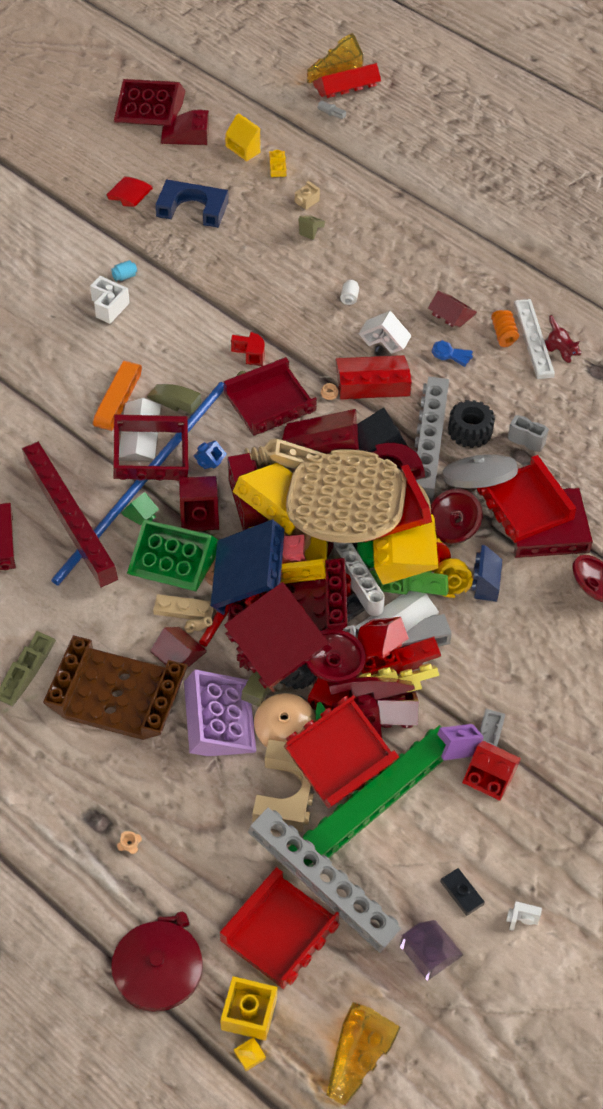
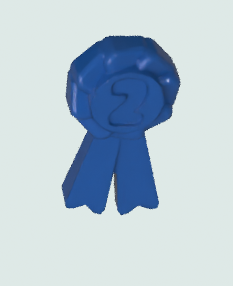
(444, 351)

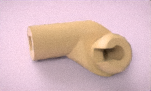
(197, 624)

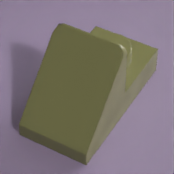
(308, 226)

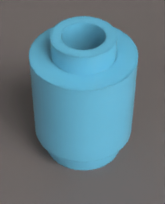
(124, 271)

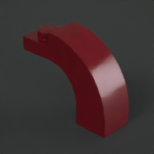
(401, 456)

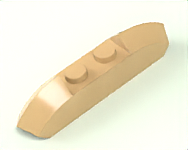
(288, 453)

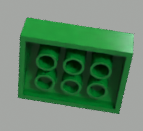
(172, 555)

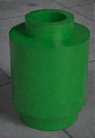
(366, 552)

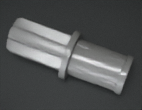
(331, 109)

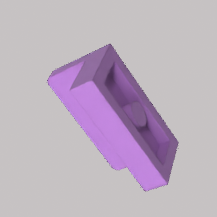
(460, 741)

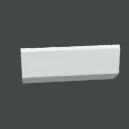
(139, 445)
(410, 607)

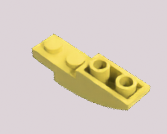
(425, 672)

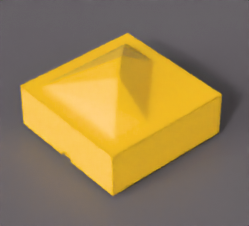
(249, 1054)

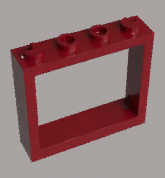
(150, 423)

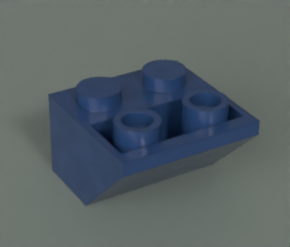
(487, 575)

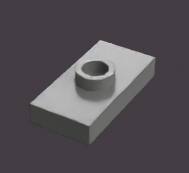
(492, 726)

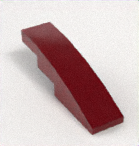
(378, 686)

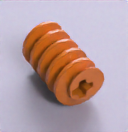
(505, 327)

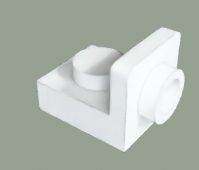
(525, 913)

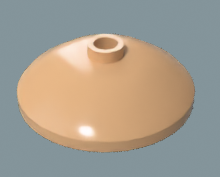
(268, 716)

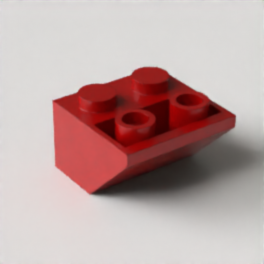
(382, 636)
(491, 770)

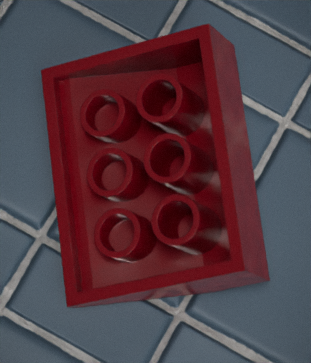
(149, 102)
(325, 432)

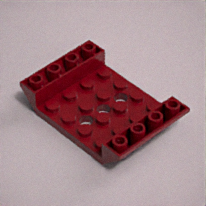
(322, 599)

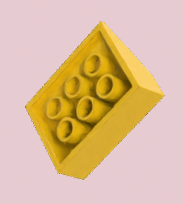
(406, 553)

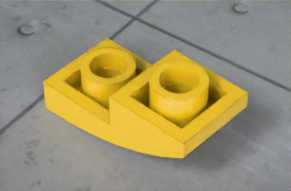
(277, 163)

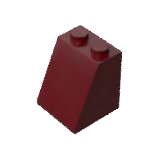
(199, 503)

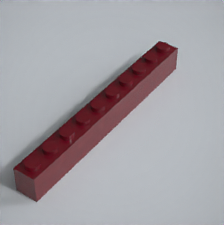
(70, 515)

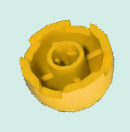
(458, 574)

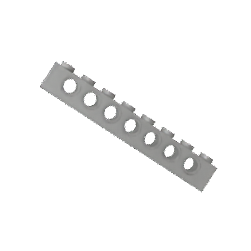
(431, 430)
(325, 891)

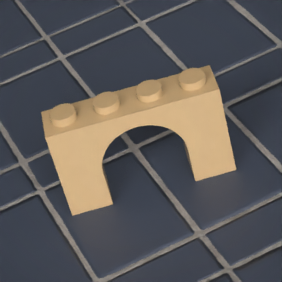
(295, 807)

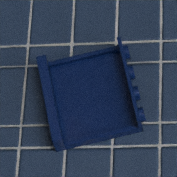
(247, 564)

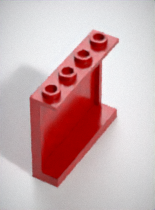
(529, 501)
(416, 509)
(339, 751)
(279, 929)

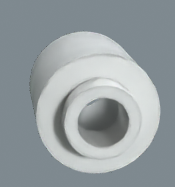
(349, 292)

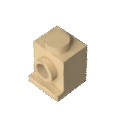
(307, 195)

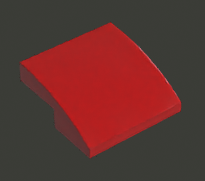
(129, 191)

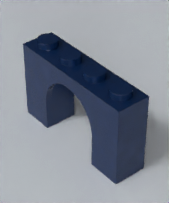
(177, 192)

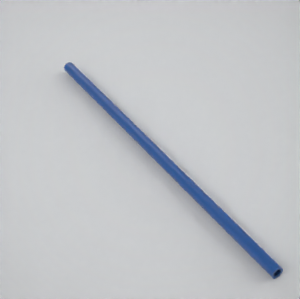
(138, 484)

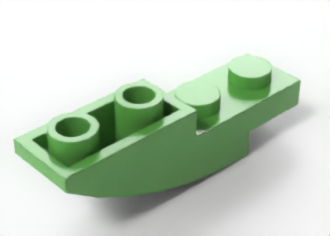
(424, 583)

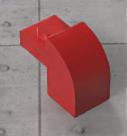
(252, 346)

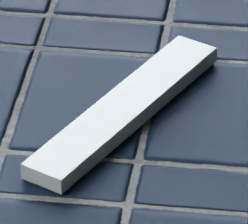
(534, 339)

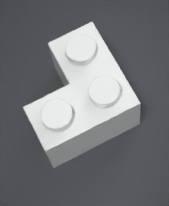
(108, 298)
(385, 329)

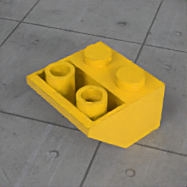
(243, 137)

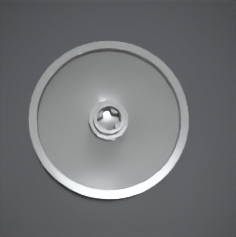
(480, 471)

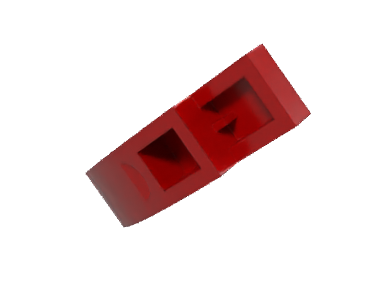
(404, 658)

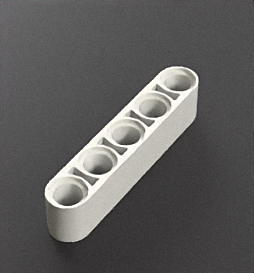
(361, 579)

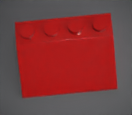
(373, 377)

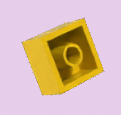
(249, 1008)

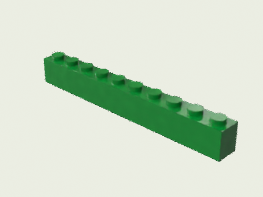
(376, 796)

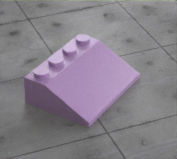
(217, 716)

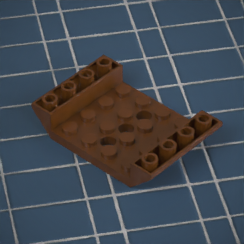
(90, 676)

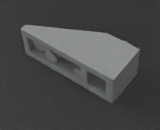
(432, 626)

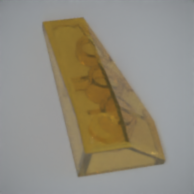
(343, 57)
(361, 1043)

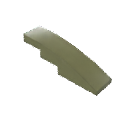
(26, 667)

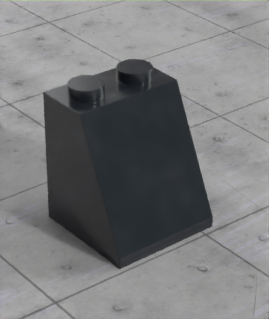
(376, 430)

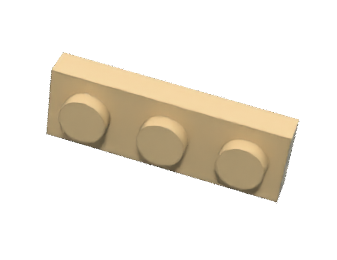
(182, 607)

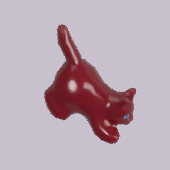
(560, 340)

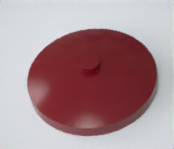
(157, 966)

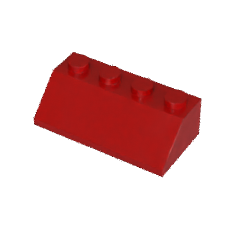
(348, 80)

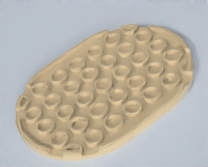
(346, 496)

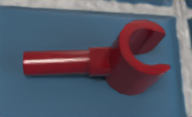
(180, 917)

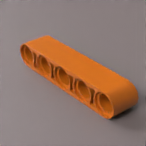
(117, 395)

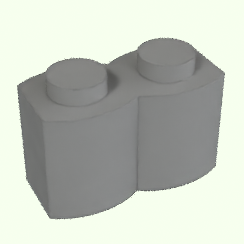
(528, 433)

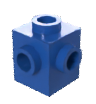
(209, 455)

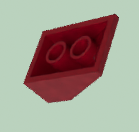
(187, 129)

